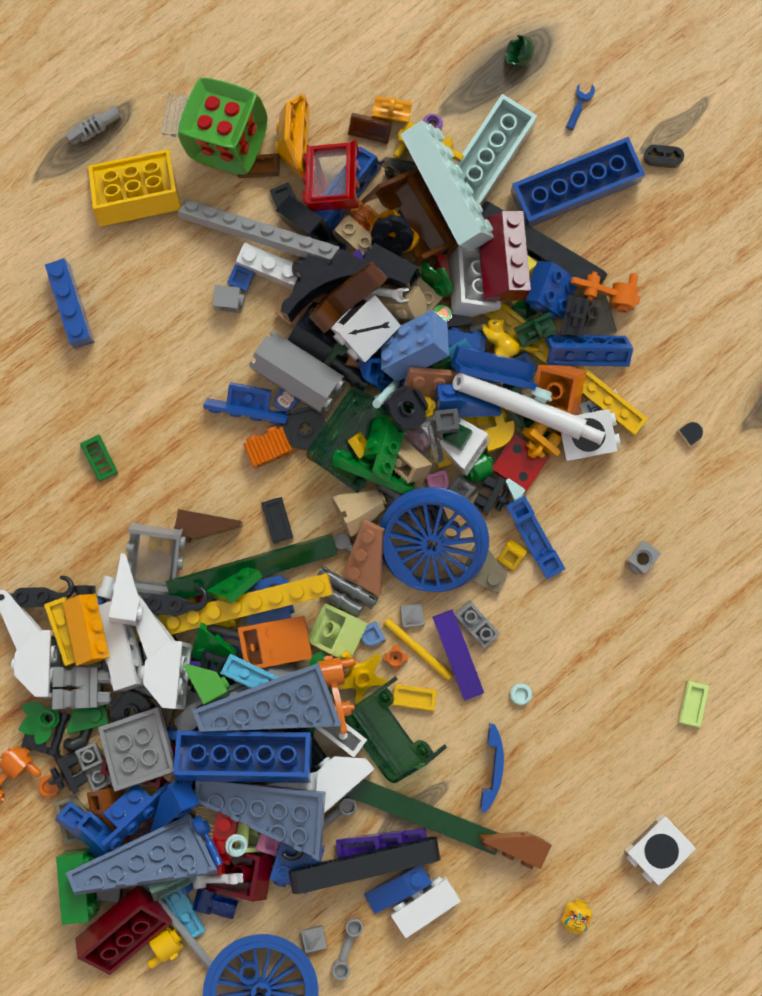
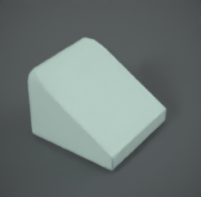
(515, 490)

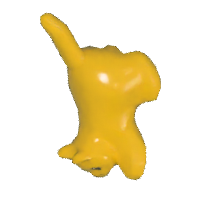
(503, 343)

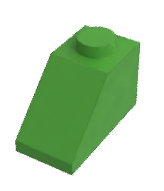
(207, 684)

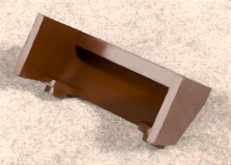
(418, 207)

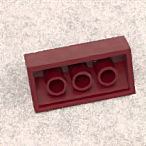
(505, 259)
(122, 931)

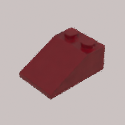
(256, 877)

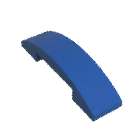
(534, 537)
(489, 795)

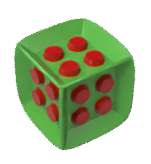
(223, 125)

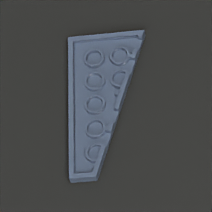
(285, 702)
(275, 811)
(159, 856)

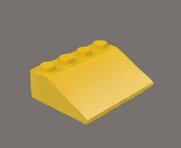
(133, 187)

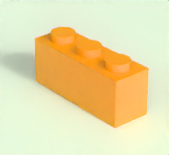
(86, 629)

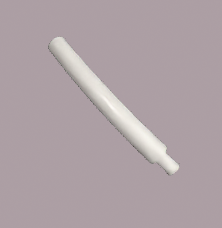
(528, 407)

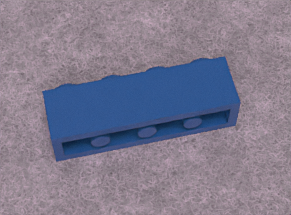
(69, 303)

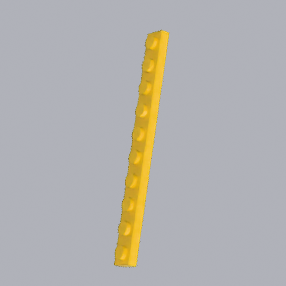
(593, 389)
(250, 604)

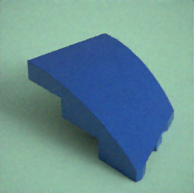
(372, 371)

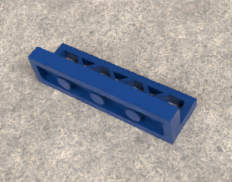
(368, 170)
(587, 352)
(493, 367)

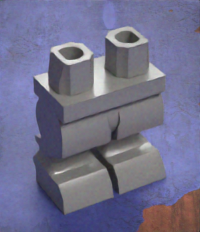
(87, 690)

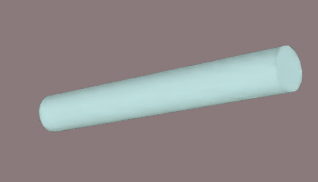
(384, 395)

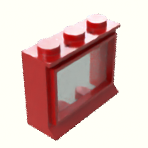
(331, 176)

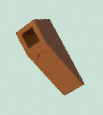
(100, 801)
(522, 845)

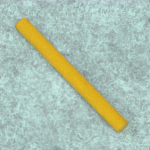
(418, 649)

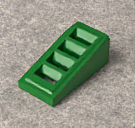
(84, 445)

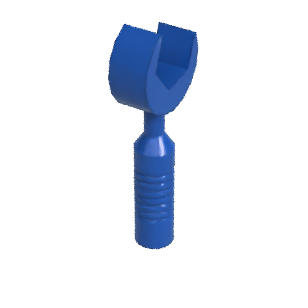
(577, 109)
(203, 828)

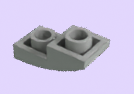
(476, 624)
(91, 762)

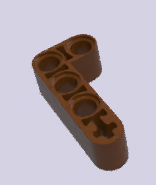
(346, 296)

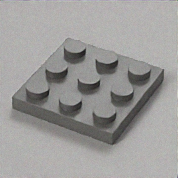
(137, 749)

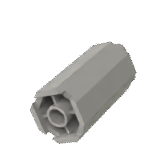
(297, 372)

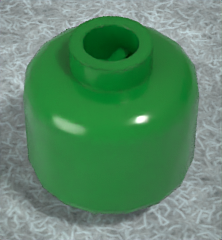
(481, 469)

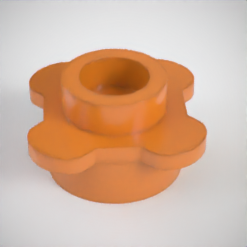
(389, 657)

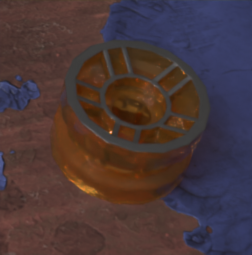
(363, 215)

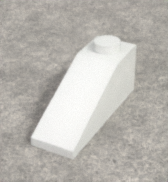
(125, 600)

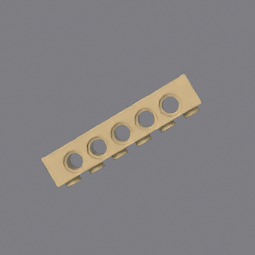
(357, 237)

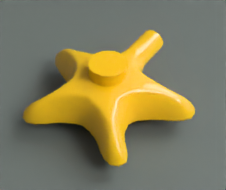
(362, 676)

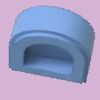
(372, 635)

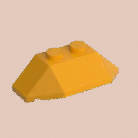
(293, 133)

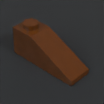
(202, 525)

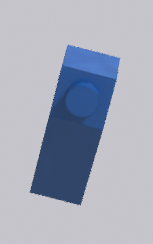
(467, 405)
(174, 804)
(398, 888)

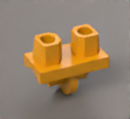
(392, 109)
(548, 445)

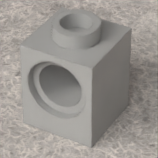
(228, 299)
(651, 556)

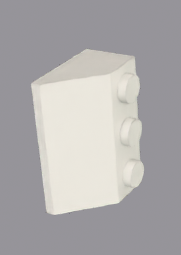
(467, 284)

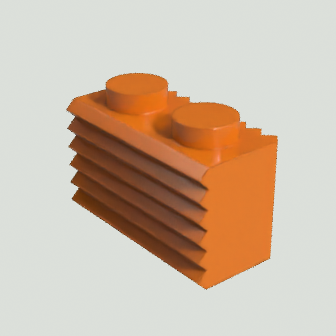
(267, 447)

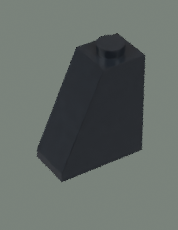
(304, 220)

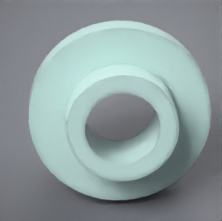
(542, 395)
(237, 851)

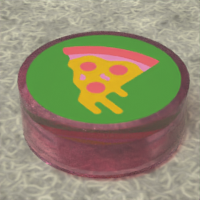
(444, 312)

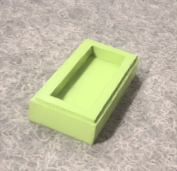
(693, 704)

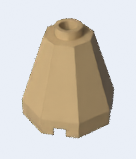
(357, 507)

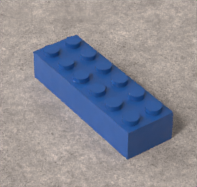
(577, 182)
(243, 756)

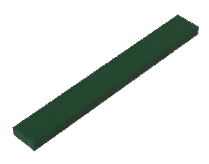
(266, 563)
(420, 813)

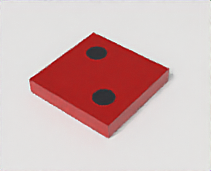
(516, 463)

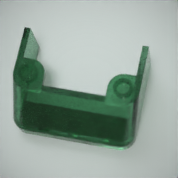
(386, 739)

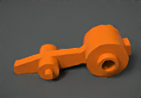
(622, 295)
(334, 676)
(14, 764)

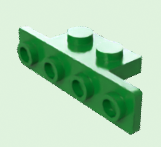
(384, 446)

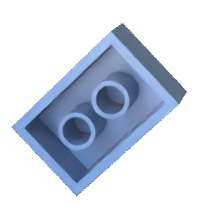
(415, 345)

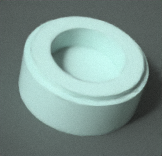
(520, 694)

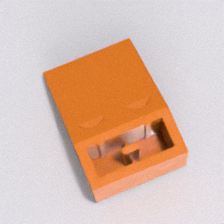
(275, 642)

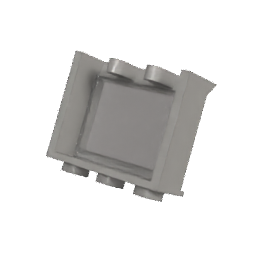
(154, 556)

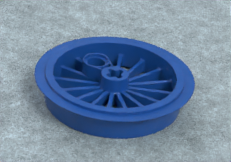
(443, 498)
(252, 983)

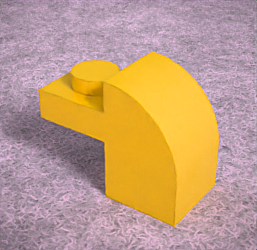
(500, 434)

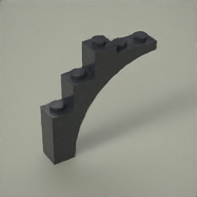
(320, 278)

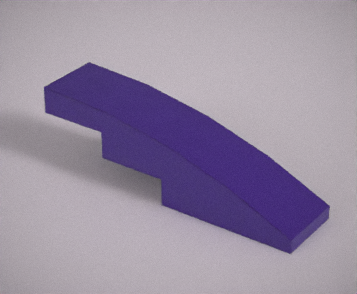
(458, 655)
(364, 843)

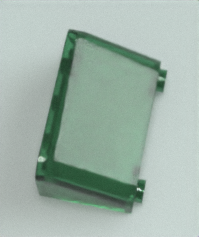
(350, 417)

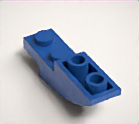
(85, 827)

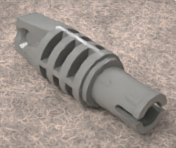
(93, 126)

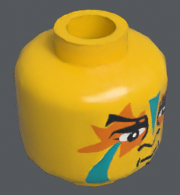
(577, 916)

